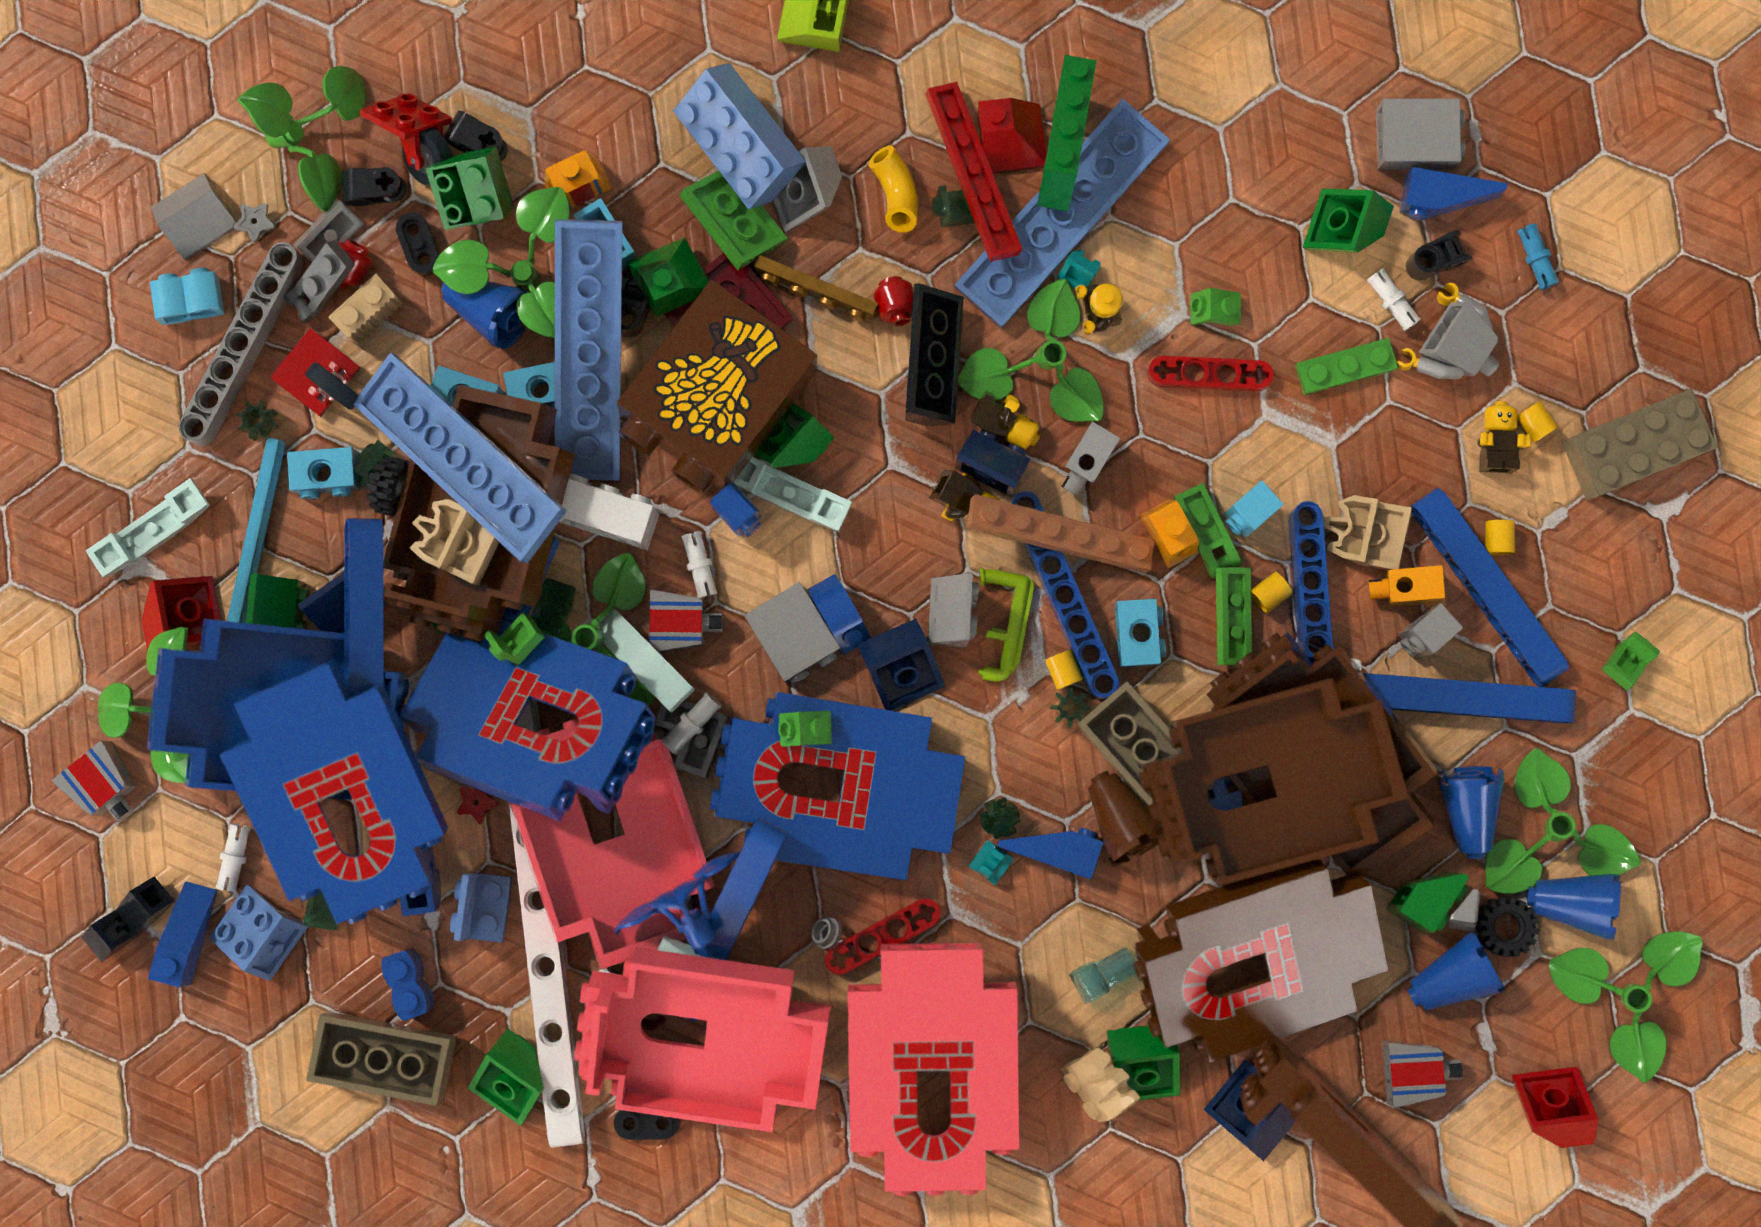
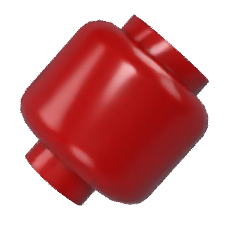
(361, 259)
(894, 300)

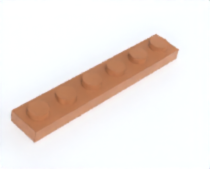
(1060, 533)

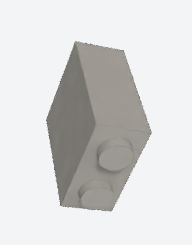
(1419, 134)
(793, 634)

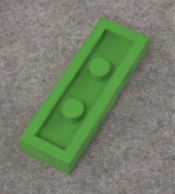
(1346, 366)
(1233, 614)

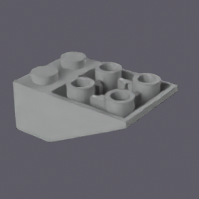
(951, 610)

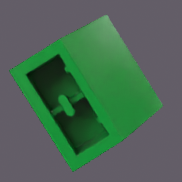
(470, 188)
(1427, 900)

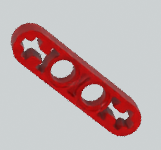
(1210, 377)
(881, 933)

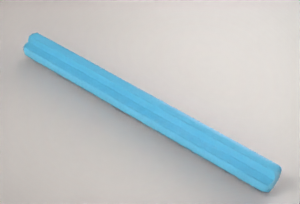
(256, 527)

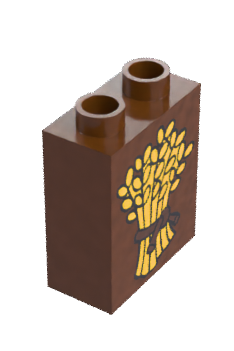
(715, 389)

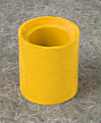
(1537, 421)
(1500, 537)
(1271, 592)
(1064, 669)

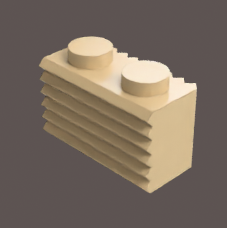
(365, 310)

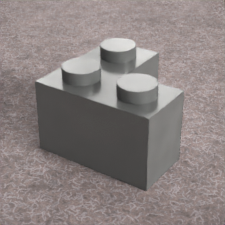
(702, 749)

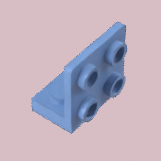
(481, 907)
(257, 934)

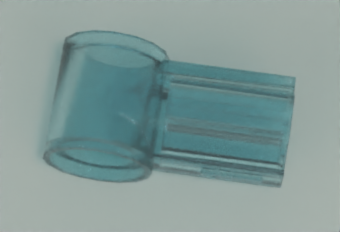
(1097, 977)

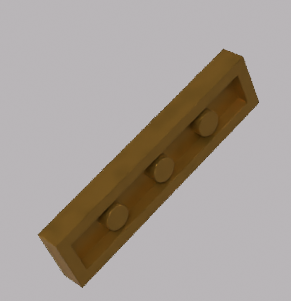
(803, 284)

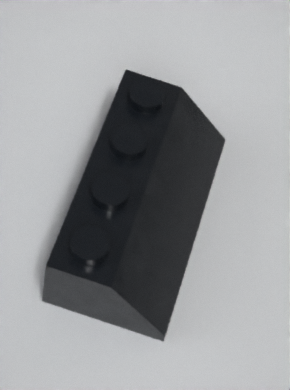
(934, 356)

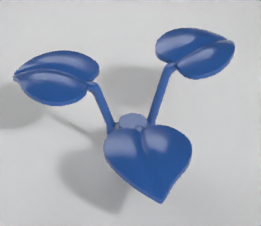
(694, 924)

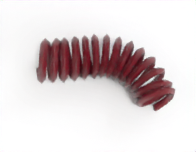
(649, 1022)

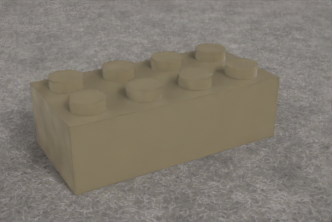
(1639, 444)
(1129, 735)
(381, 1058)

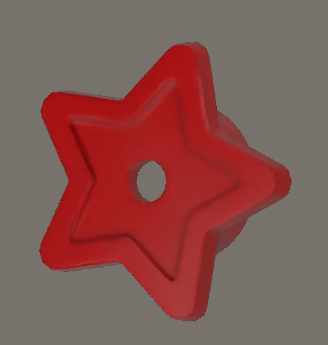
(477, 811)

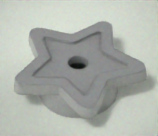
(254, 230)

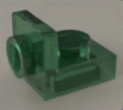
(554, 606)

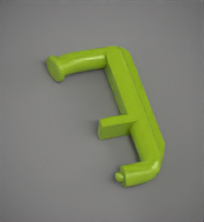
(1016, 624)

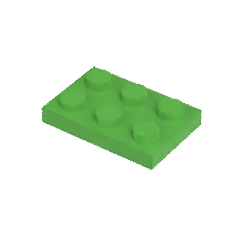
(734, 228)

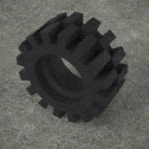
(387, 485)
(1526, 926)

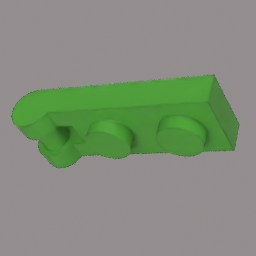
(1209, 529)

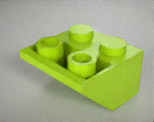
(813, 23)

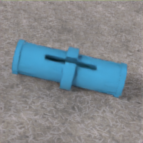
(1538, 256)

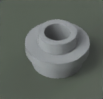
(826, 933)

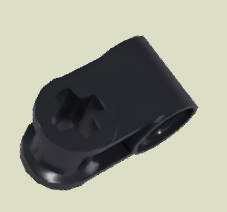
(470, 134)
(366, 186)
(1443, 255)
(635, 304)

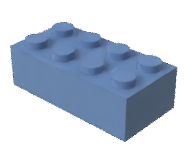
(739, 135)

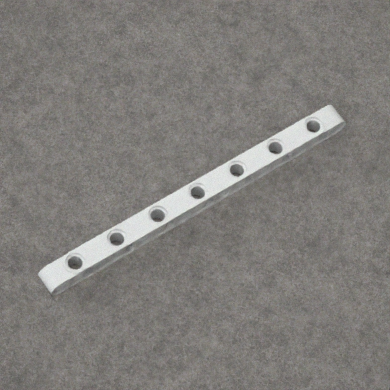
(549, 998)

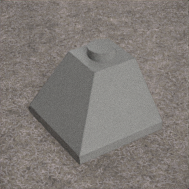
(810, 189)

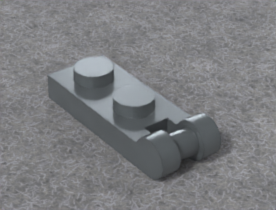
(320, 281)

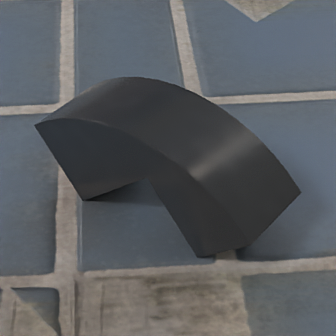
(130, 919)

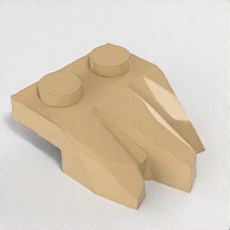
(1370, 532)
(455, 541)
(1099, 1085)

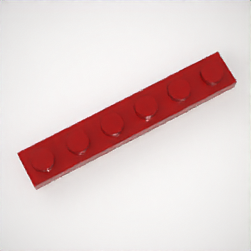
(973, 171)

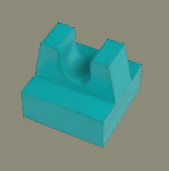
(1079, 269)
(991, 862)

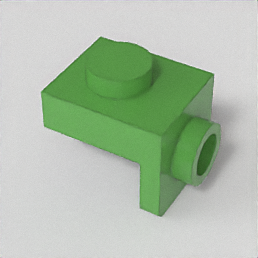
(1216, 307)
(516, 641)
(1630, 660)
(805, 728)

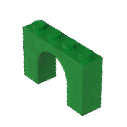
(1066, 132)

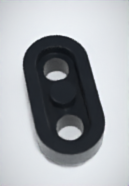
(418, 245)
(646, 1126)

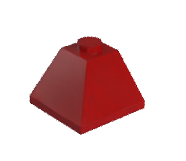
(1011, 134)
(180, 604)
(1557, 1106)

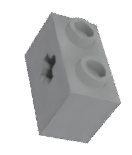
(1429, 631)

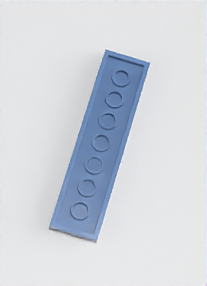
(1107, 167)
(588, 344)
(459, 458)

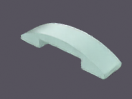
(793, 494)
(150, 530)
(644, 661)

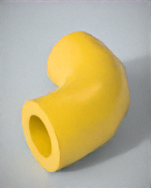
(898, 189)

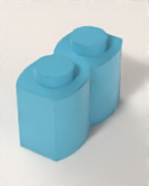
(186, 297)

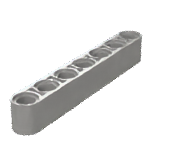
(242, 360)

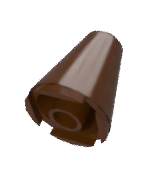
(1121, 819)

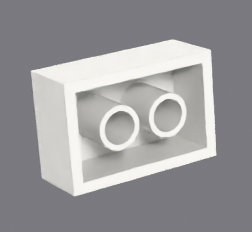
(609, 512)

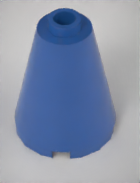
(490, 312)
(1472, 806)
(1579, 902)
(1456, 976)

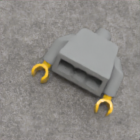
(1459, 341)

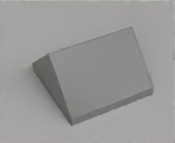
(193, 217)

